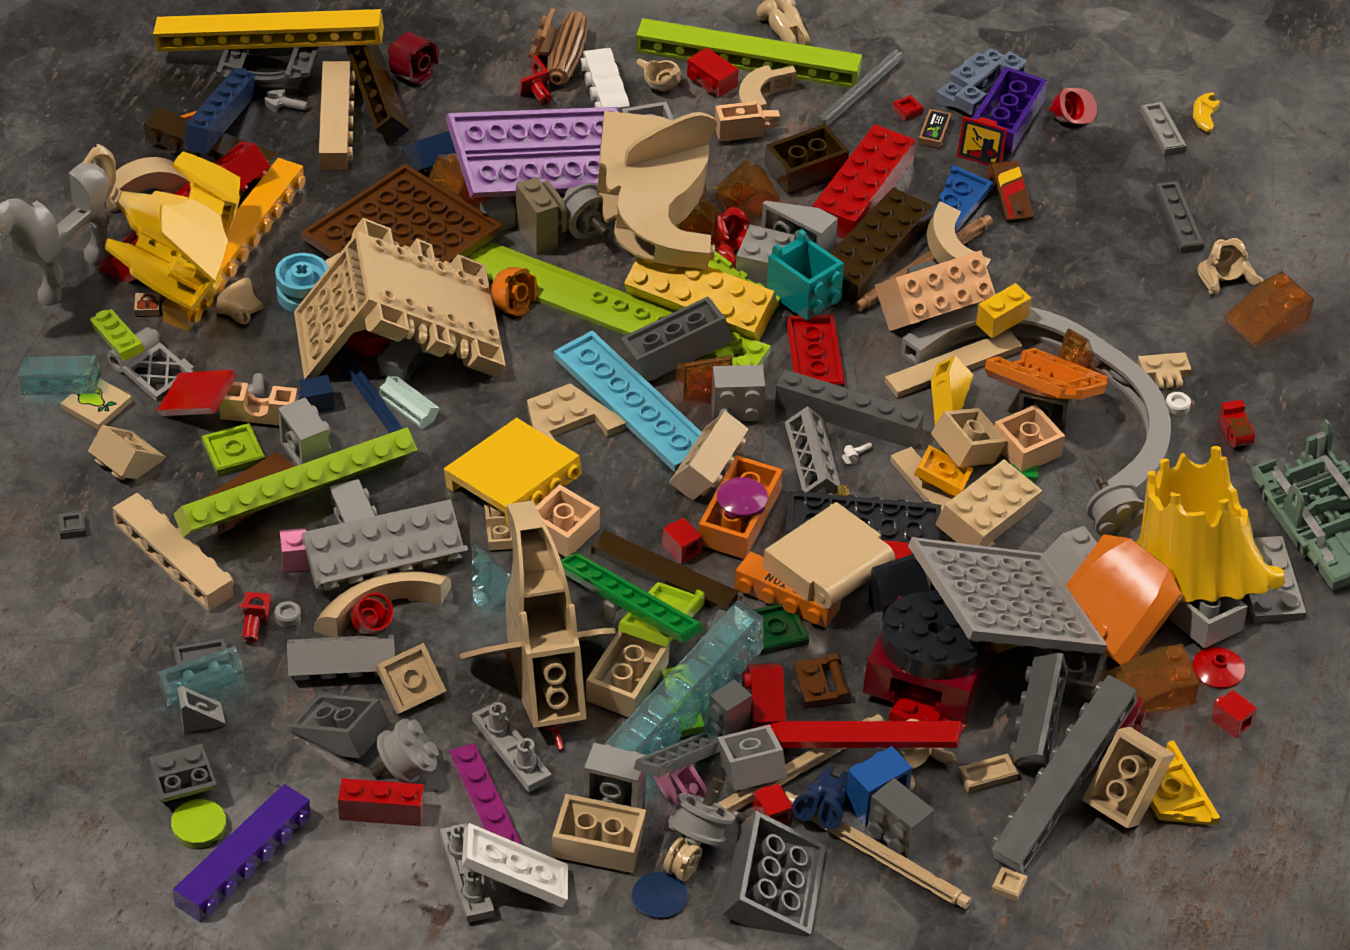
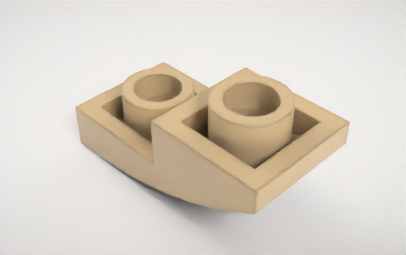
(497, 530)

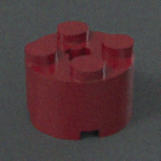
(413, 58)

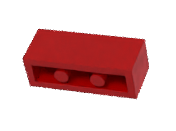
(381, 802)

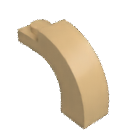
(765, 82)
(147, 174)
(942, 236)

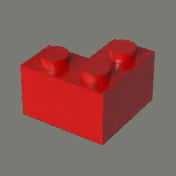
(766, 686)

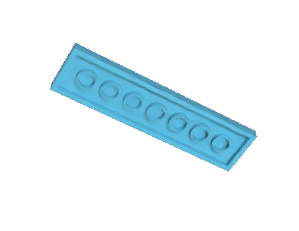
(630, 397)

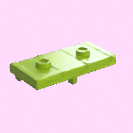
(679, 599)

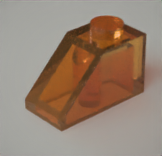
(701, 218)
(1076, 349)

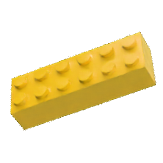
(675, 287)

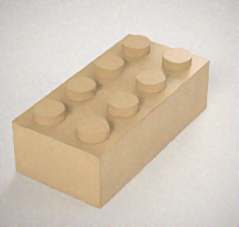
(989, 506)

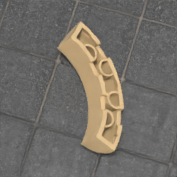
(409, 585)

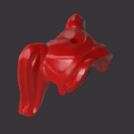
(729, 233)

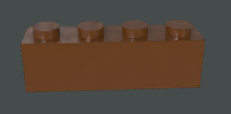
(270, 465)

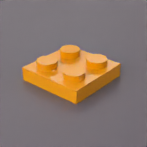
(940, 471)

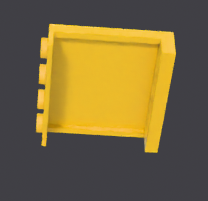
(514, 467)

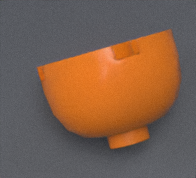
(514, 290)

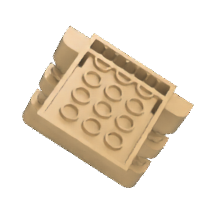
(399, 296)

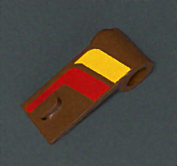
(1011, 189)

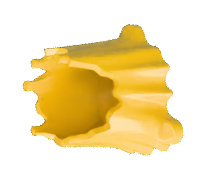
(1203, 532)

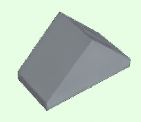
(199, 711)

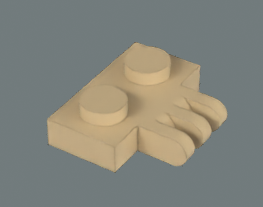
(1166, 368)

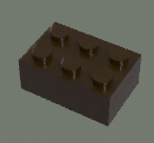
(805, 158)

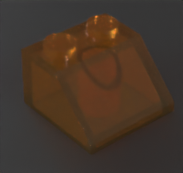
(746, 189)

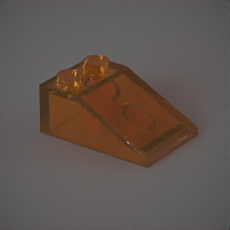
(1271, 309)
(1161, 678)

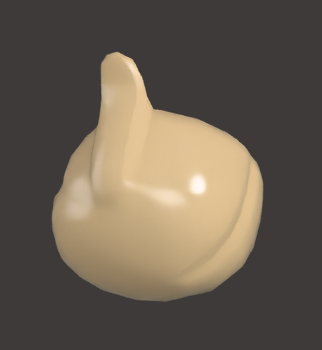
(660, 75)

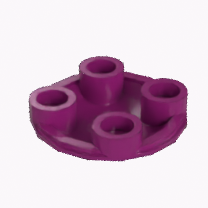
(742, 497)

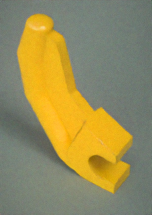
(1202, 111)

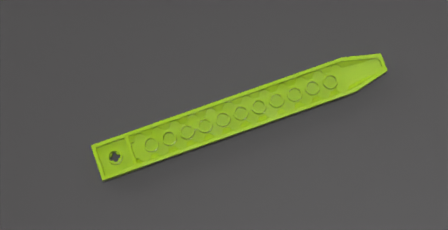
(600, 302)

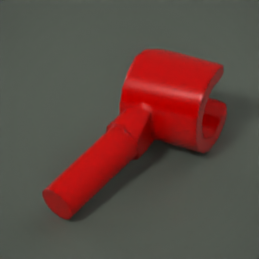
(556, 733)

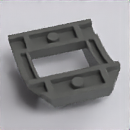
(299, 66)

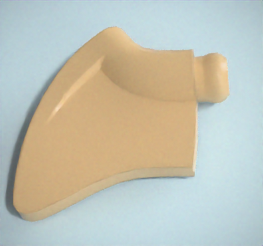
(238, 301)

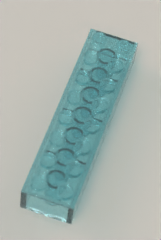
(688, 687)

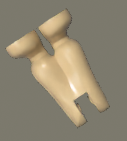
(784, 20)

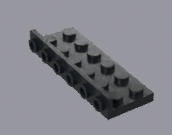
(891, 518)

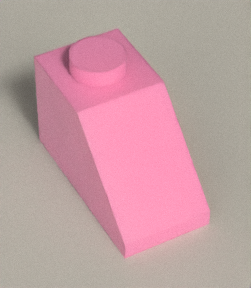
(293, 550)
(681, 781)

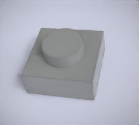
(611, 611)

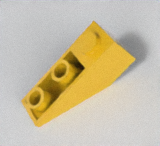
(949, 386)

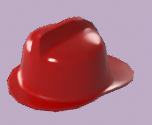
(1074, 106)

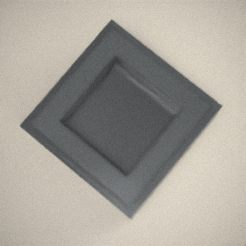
(71, 525)

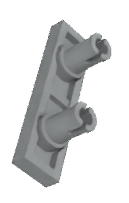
(511, 746)
(469, 884)

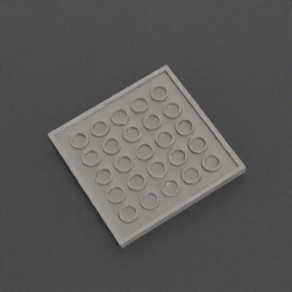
(1007, 596)

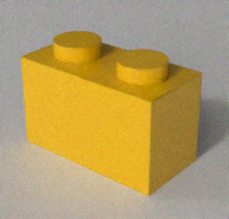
(1003, 310)

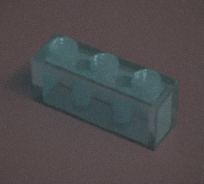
(59, 375)
(202, 674)

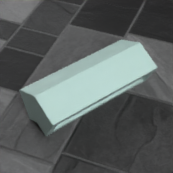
(408, 401)

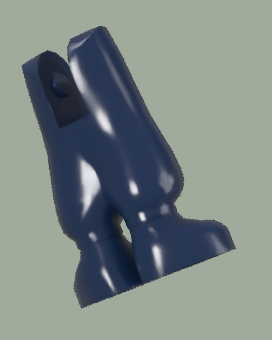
(828, 792)

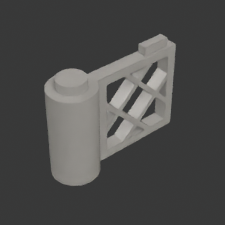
(151, 341)

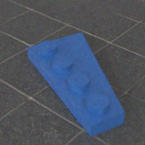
(964, 192)

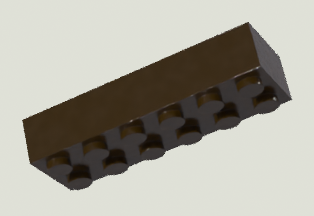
(880, 241)

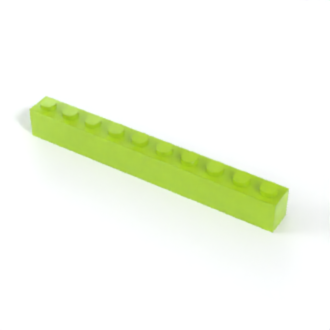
(749, 52)
(294, 482)

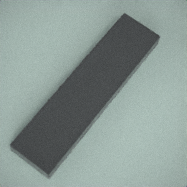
(1179, 217)

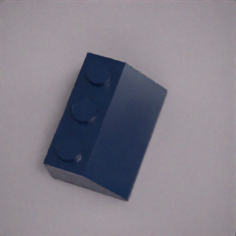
(425, 151)

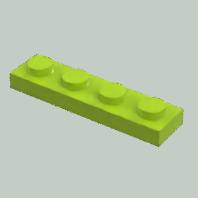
(117, 334)

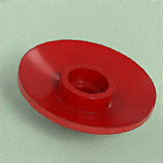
(1218, 667)

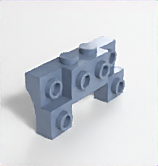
(974, 77)

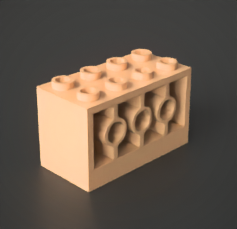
(935, 290)

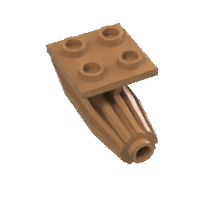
(561, 45)

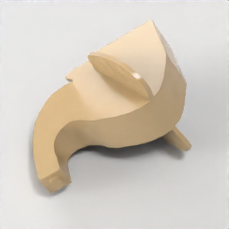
(652, 181)
(541, 625)

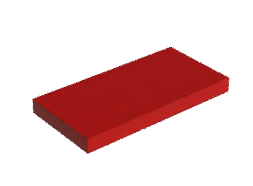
(815, 348)

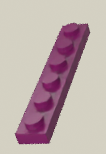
(482, 791)

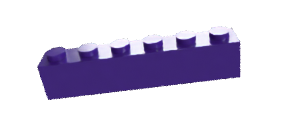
(242, 853)

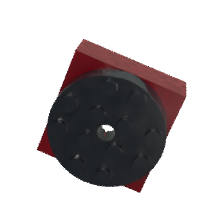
(929, 649)

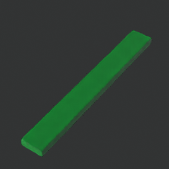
(631, 598)

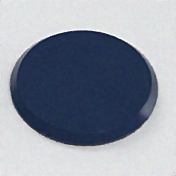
(659, 895)

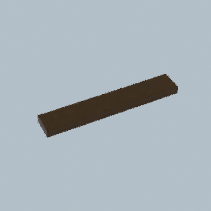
(663, 570)

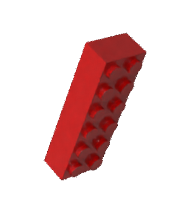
(866, 177)

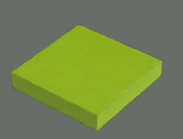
(233, 449)

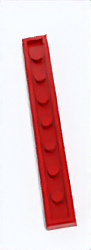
(865, 734)

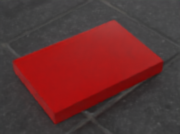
(197, 392)

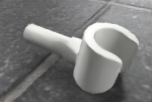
(851, 454)

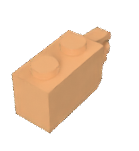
(744, 121)

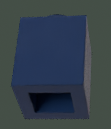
(317, 392)

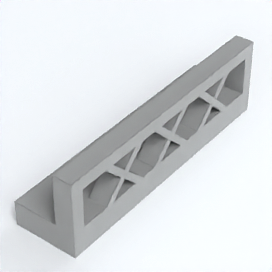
(816, 447)

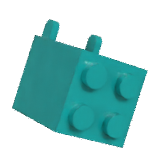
(805, 276)

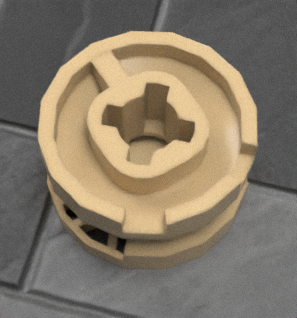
(682, 859)

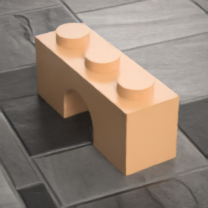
(245, 407)

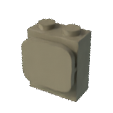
(540, 214)

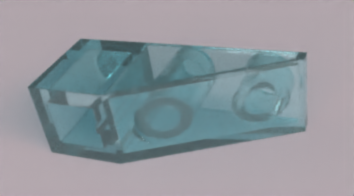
(489, 580)

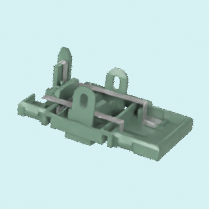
(1287, 499)

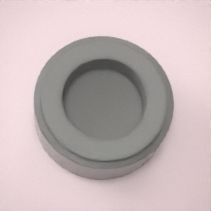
(287, 614)

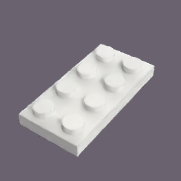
(515, 865)

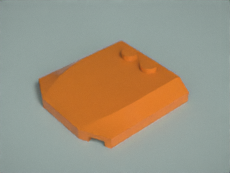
(1047, 375)
(1124, 594)

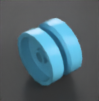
(296, 278)

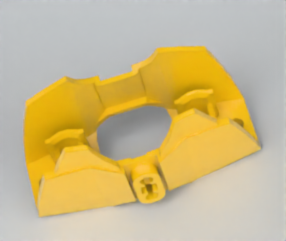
(179, 231)

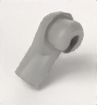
(257, 387)

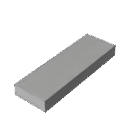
(1163, 128)

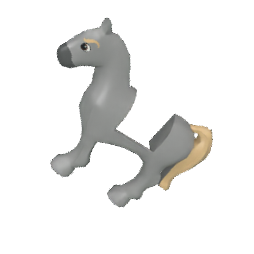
(40, 239)

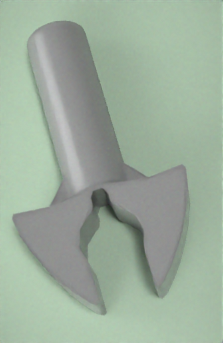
(277, 99)

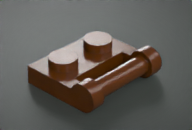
(814, 685)

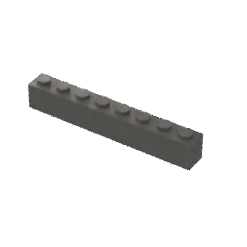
(1063, 774)

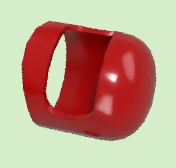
(370, 615)

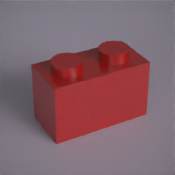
(712, 72)

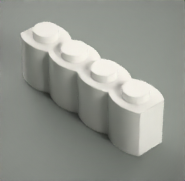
(604, 79)

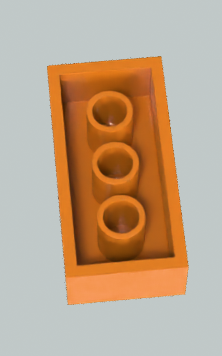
(738, 534)

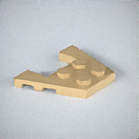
(570, 408)

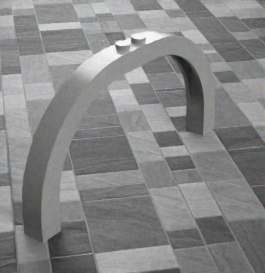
(1050, 328)

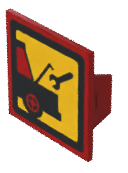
(981, 141)

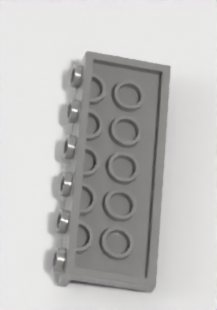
(383, 545)

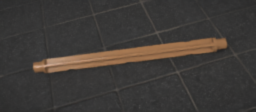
(964, 235)

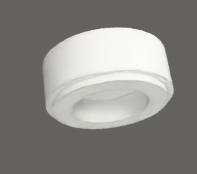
(1178, 403)

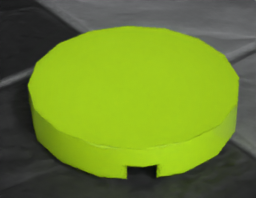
(198, 823)

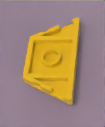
(1181, 795)

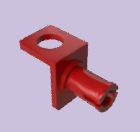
(537, 82)
(253, 615)

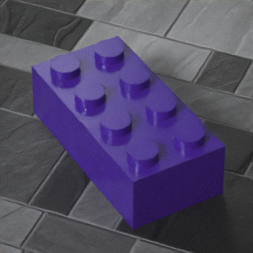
(1013, 103)

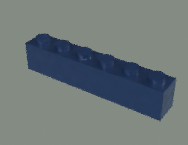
(219, 111)

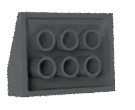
(774, 877)

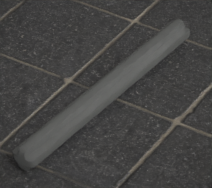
(859, 88)

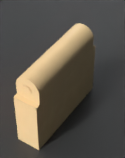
(827, 556)

